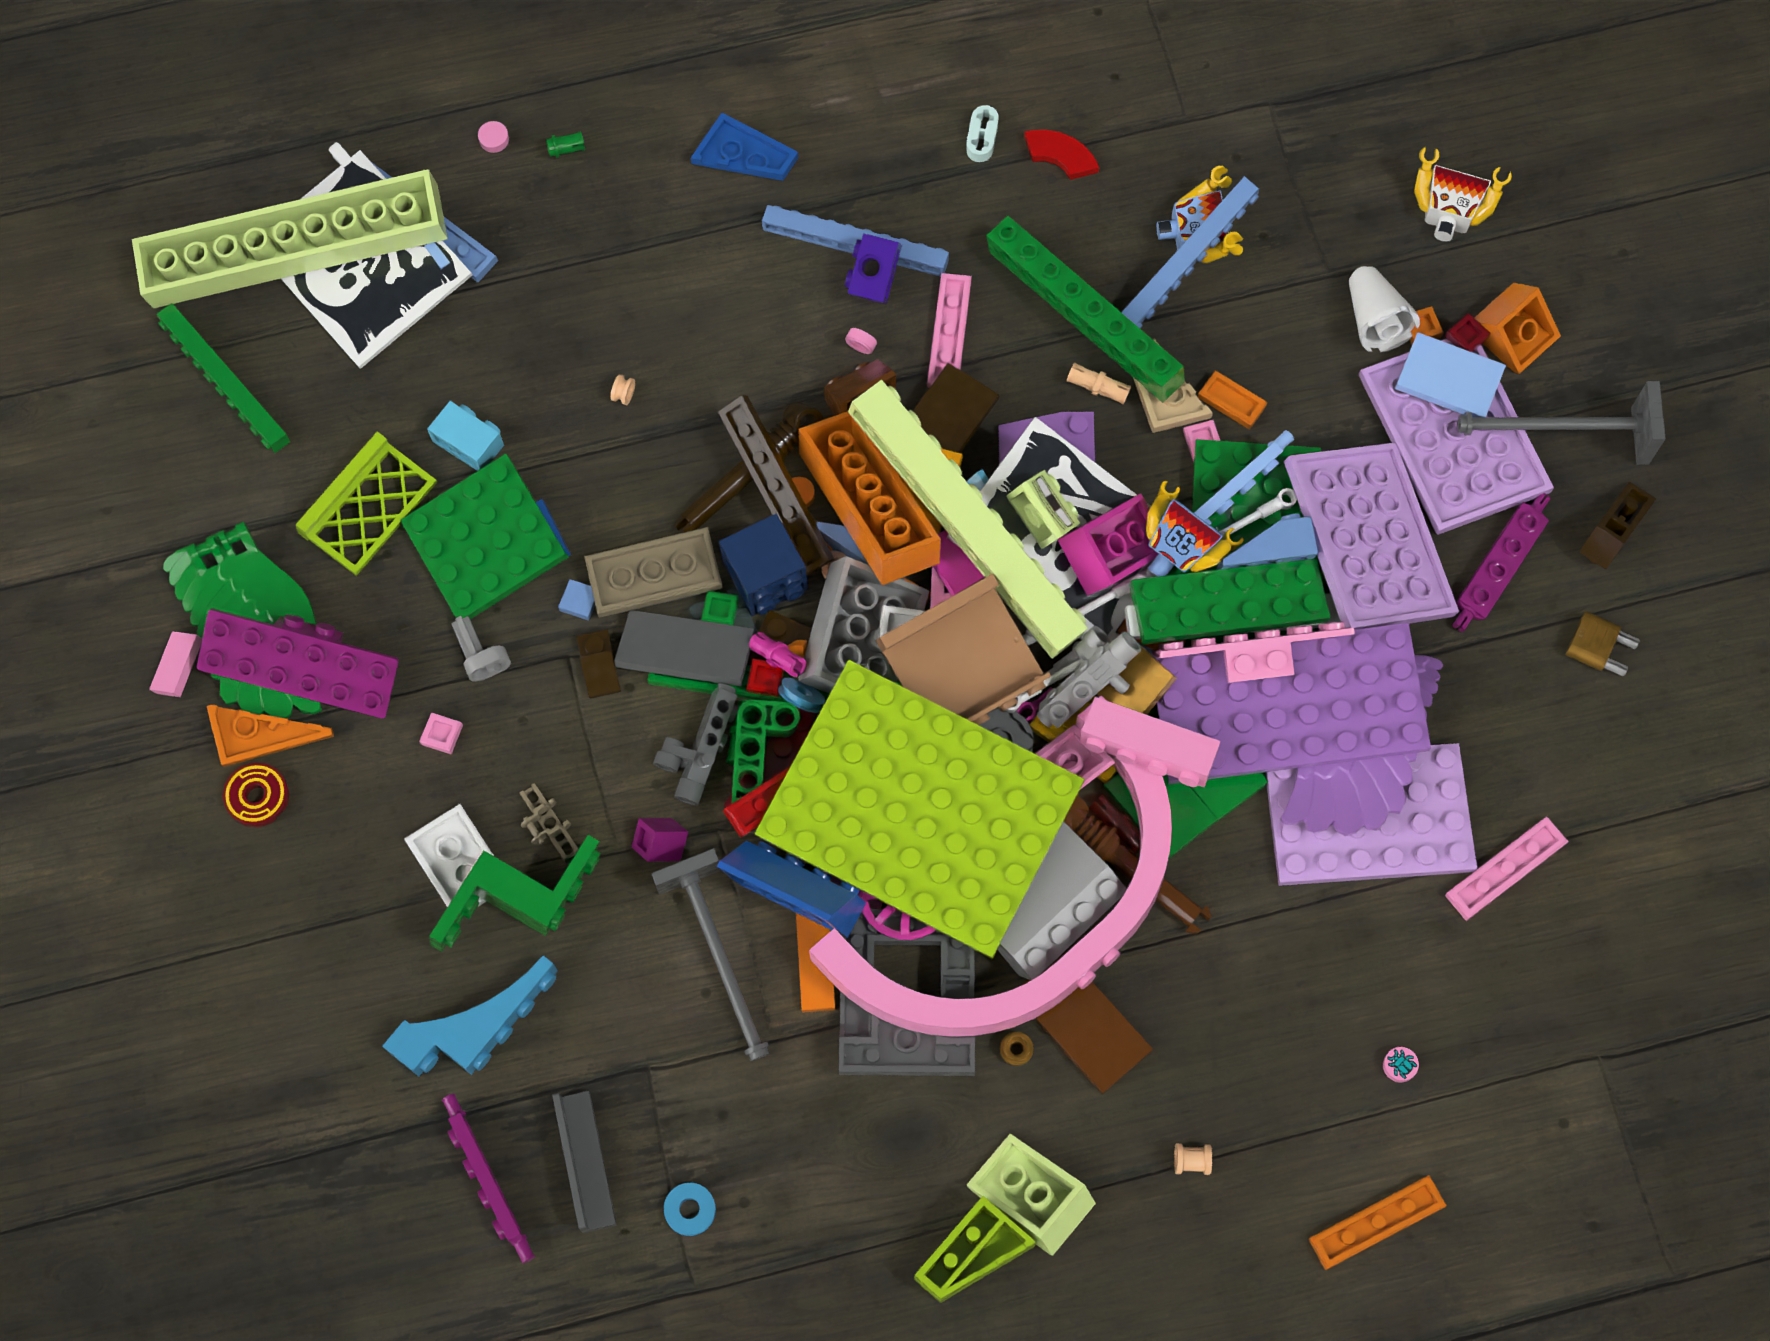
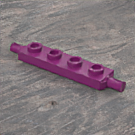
(1501, 562)
(491, 1193)

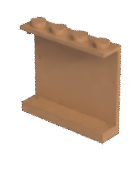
(964, 654)

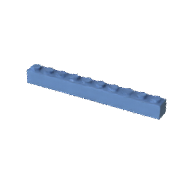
(843, 238)
(1191, 251)

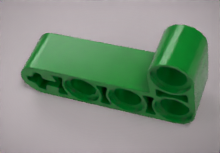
(756, 734)

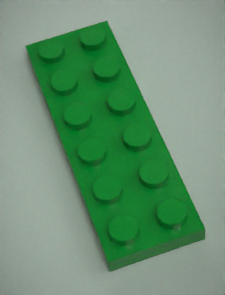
(1229, 601)

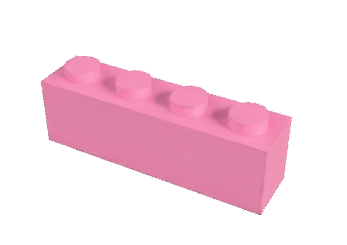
(1149, 742)

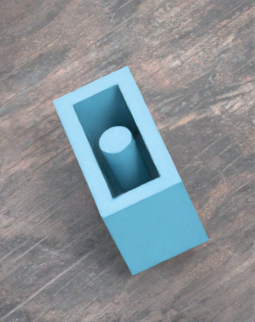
(466, 436)

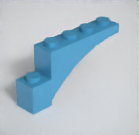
(472, 1033)

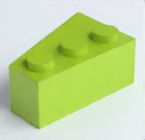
(972, 1251)

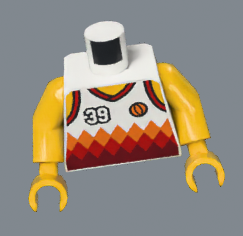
(1454, 198)

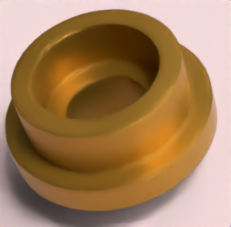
(1016, 1038)

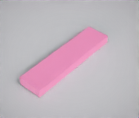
(949, 323)
(1506, 868)

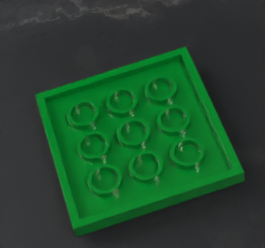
(484, 538)

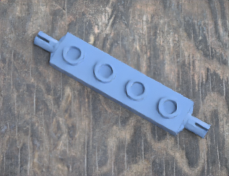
(1244, 480)

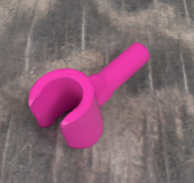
(1033, 706)

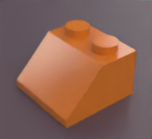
(1518, 326)

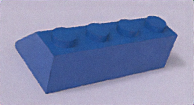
(793, 886)

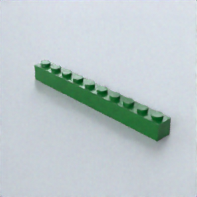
(224, 379)

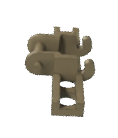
(538, 809)

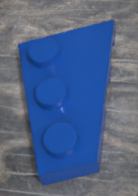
(743, 150)

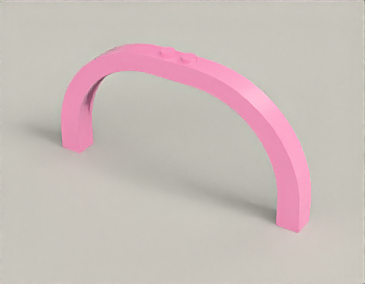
(1073, 970)

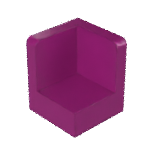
(659, 839)

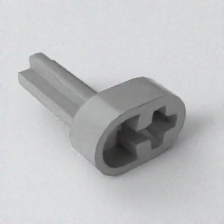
(479, 663)

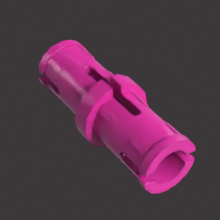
(777, 654)

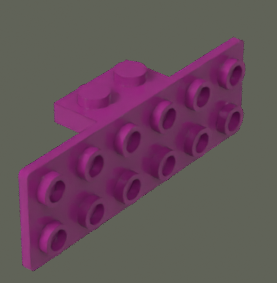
(298, 661)

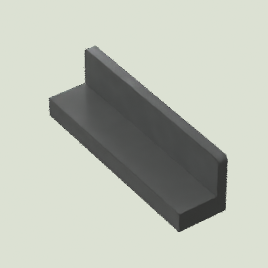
(584, 1162)

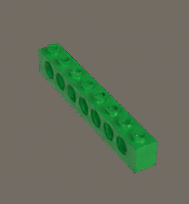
(1086, 309)

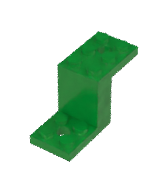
(515, 894)

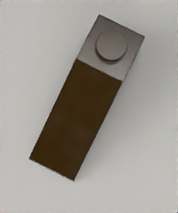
(1617, 525)

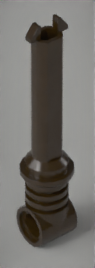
(784, 439)

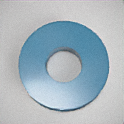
(801, 695)
(692, 1226)

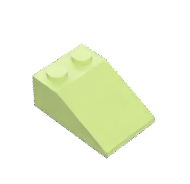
(1033, 1193)

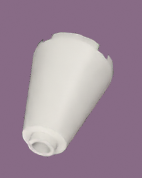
(1380, 311)

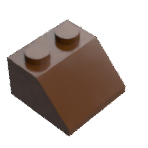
(843, 390)

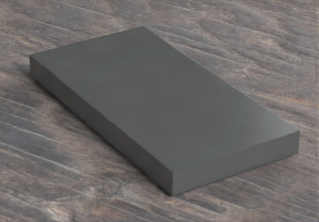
(684, 648)

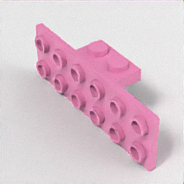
(1255, 658)

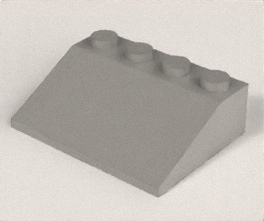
(850, 622)
(1060, 905)

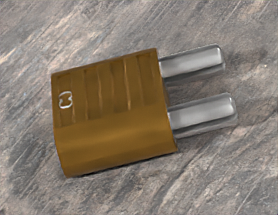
(1595, 641)

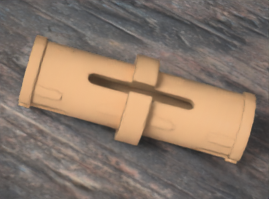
(1098, 383)

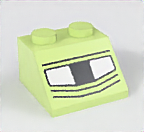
(1043, 508)

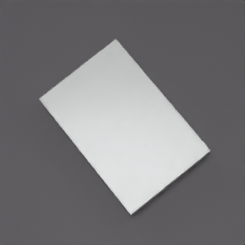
(448, 851)

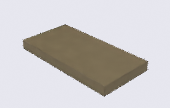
(653, 572)

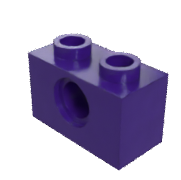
(875, 287)

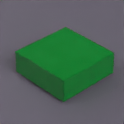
(720, 608)

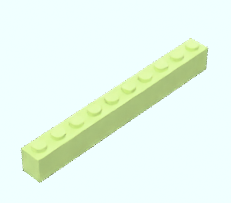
(967, 518)

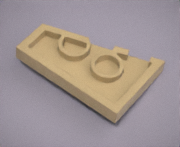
(1178, 410)

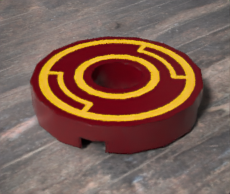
(251, 777)

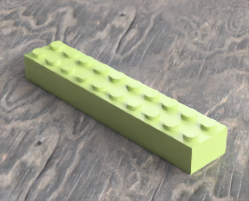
(289, 239)

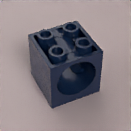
(764, 565)

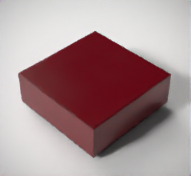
(1468, 334)

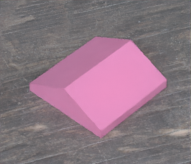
(1075, 757)

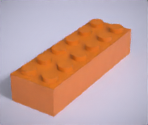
(869, 498)

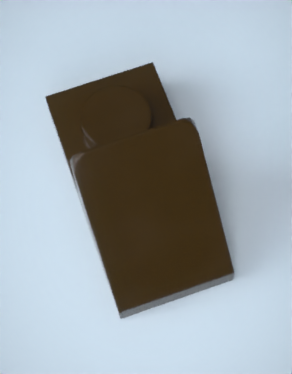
(598, 664)

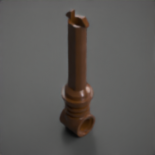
(1108, 847)

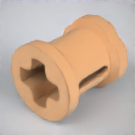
(1193, 1159)

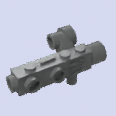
(707, 743)

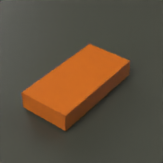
(1232, 399)

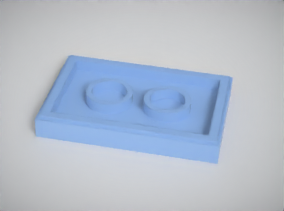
(1450, 376)

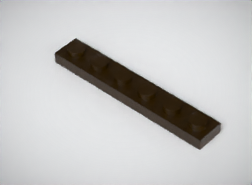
(775, 482)

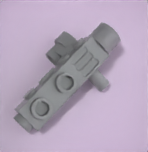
(1100, 666)

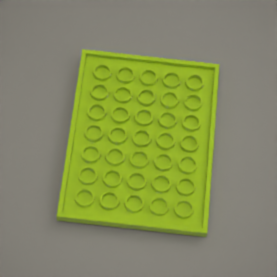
(920, 808)

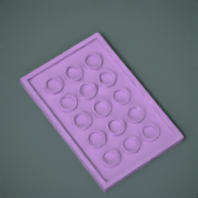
(1455, 473)
(1371, 536)
(1423, 840)

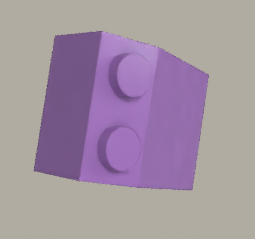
(1072, 426)

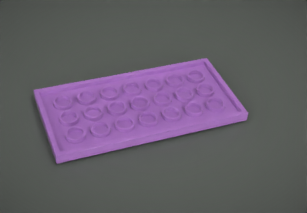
(1342, 704)

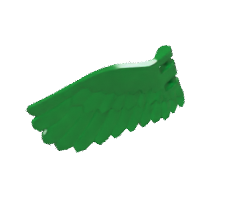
(245, 587)

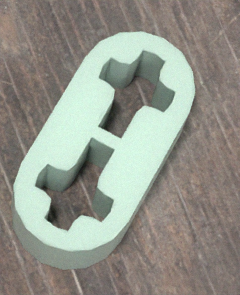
(976, 133)

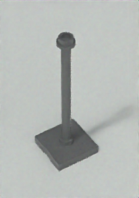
(1645, 422)
(688, 875)

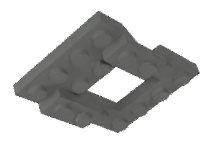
(882, 1048)

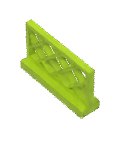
(349, 482)

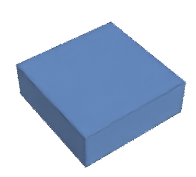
(577, 600)

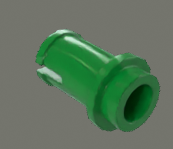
(565, 144)

